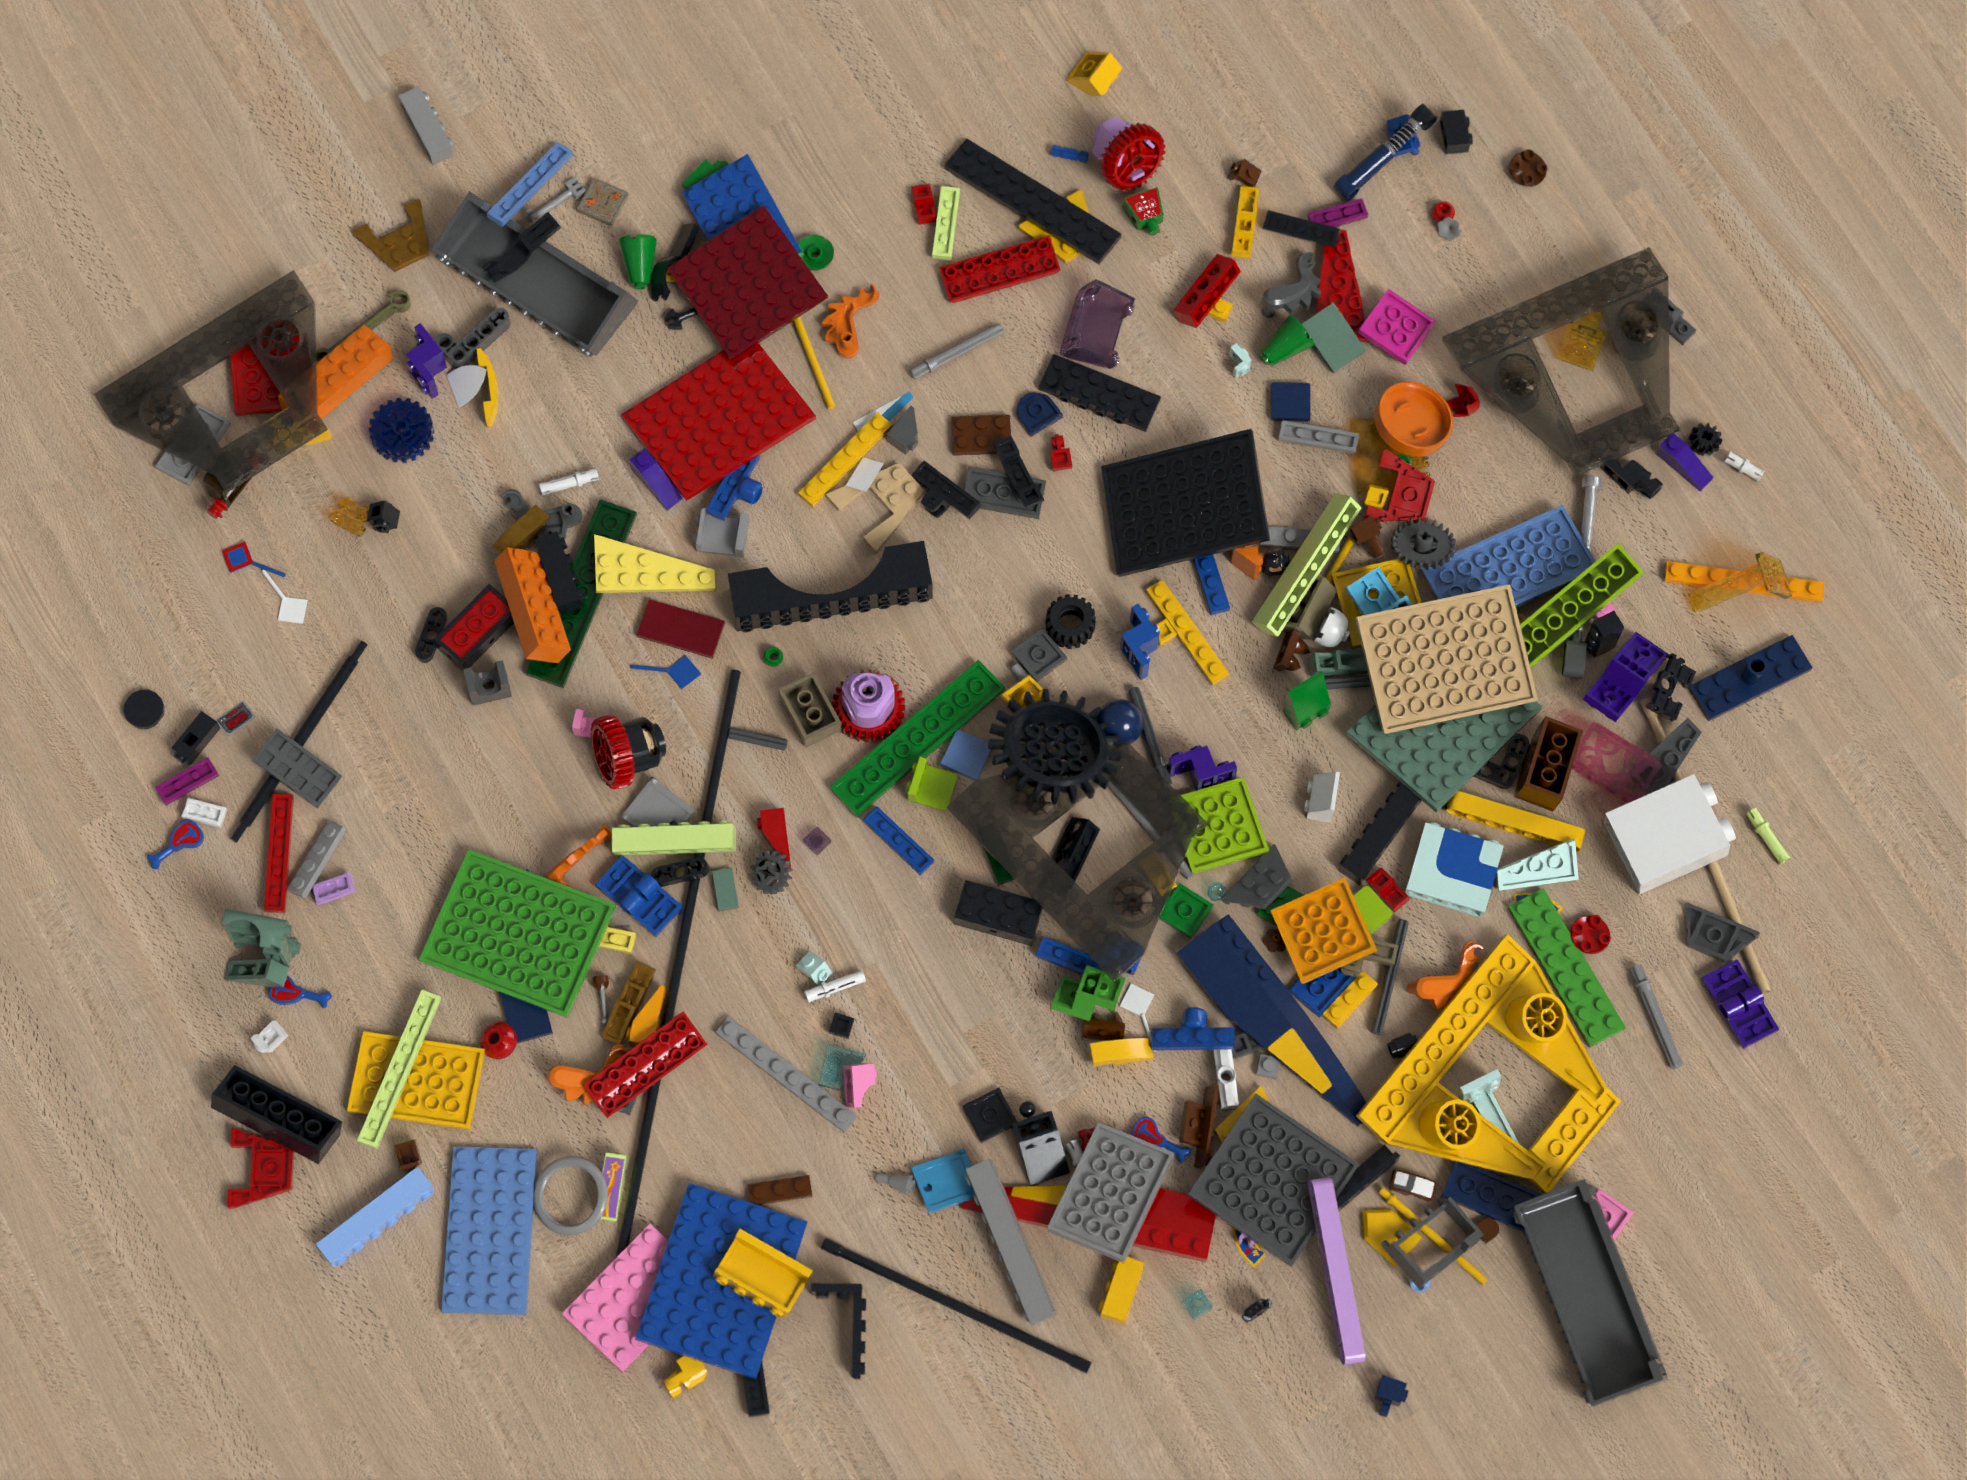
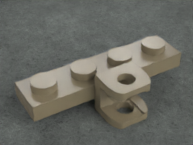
(1385, 954)

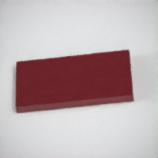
(681, 629)

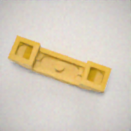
(490, 407)

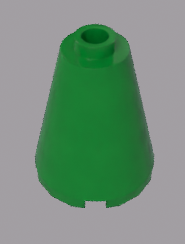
(638, 258)
(1286, 342)

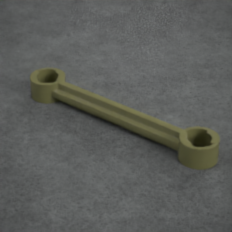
(376, 319)

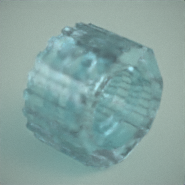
(1216, 885)

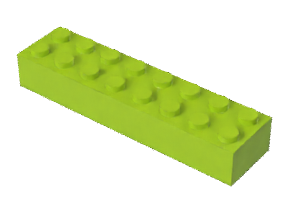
(1578, 602)

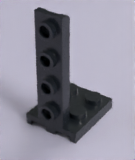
(843, 1291)

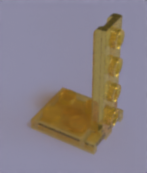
(1583, 342)
(1767, 572)

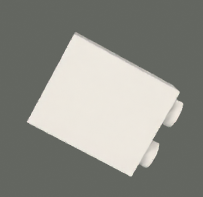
(1669, 833)

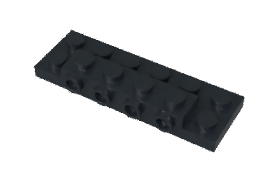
(1099, 393)

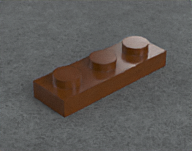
(780, 1190)

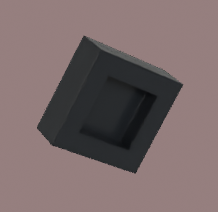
(841, 1025)

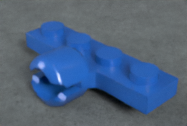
(733, 488)
(1193, 1034)

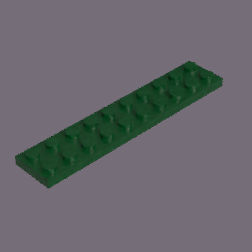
(609, 522)

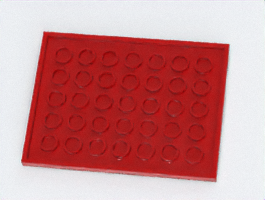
(718, 418)

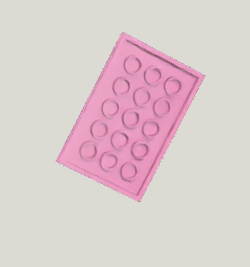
(615, 1302)

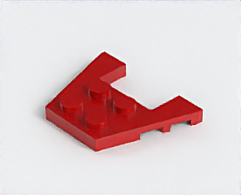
(1409, 494)
(269, 1169)

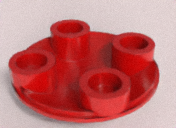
(1590, 934)

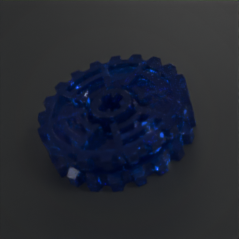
(387, 427)

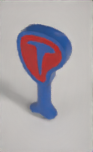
(185, 835)
(292, 994)
(1147, 1130)

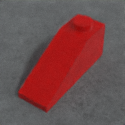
(774, 830)

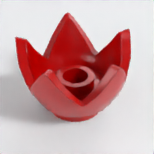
(1465, 403)

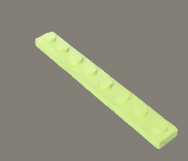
(399, 1069)

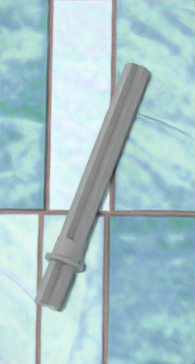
(959, 349)
(1656, 1016)

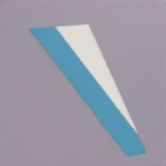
(887, 411)

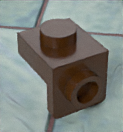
(1245, 172)
(408, 1155)

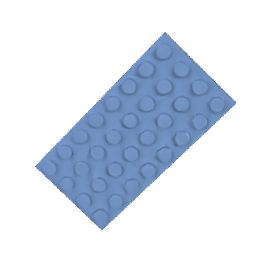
(1530, 557)
(489, 1231)

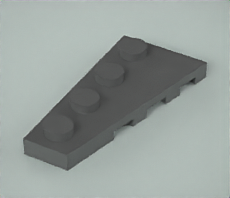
(1672, 753)

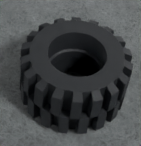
(1070, 606)

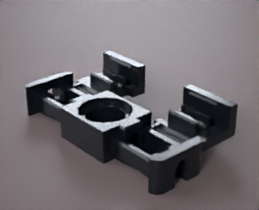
(1660, 698)

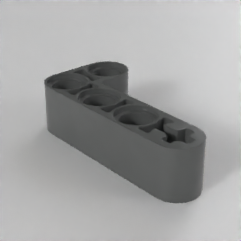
(496, 322)

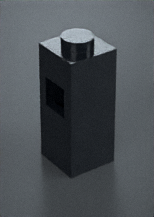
(195, 738)

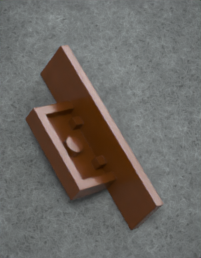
(1198, 1125)

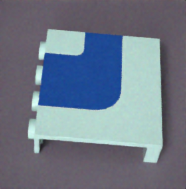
(1454, 869)

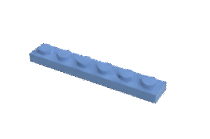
(529, 184)

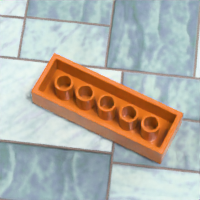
(348, 368)
(532, 605)

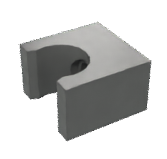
(477, 682)

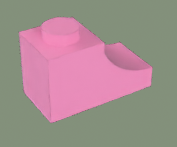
(856, 1081)

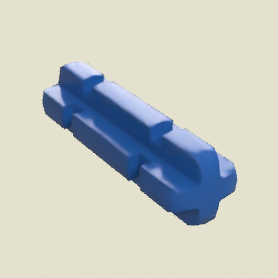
(1069, 153)

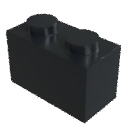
(1455, 131)

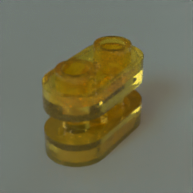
(349, 506)

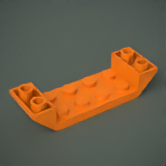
(1247, 560)

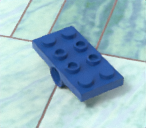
(639, 896)

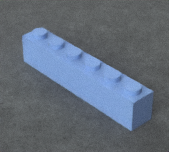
(375, 1217)

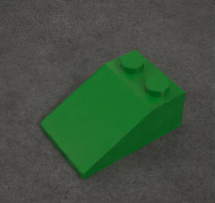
(1307, 702)

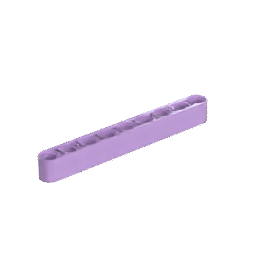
(1336, 1271)

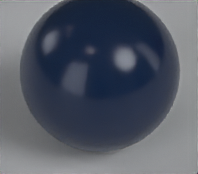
(1122, 720)

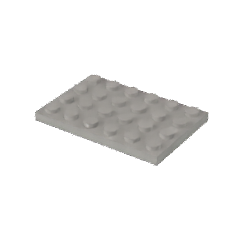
(1111, 1192)

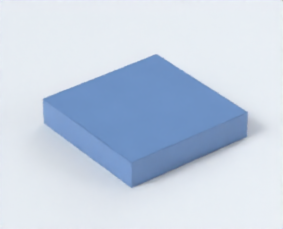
(966, 755)

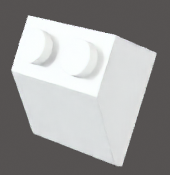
(1322, 796)

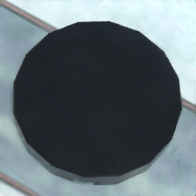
(144, 709)

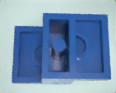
(1140, 641)

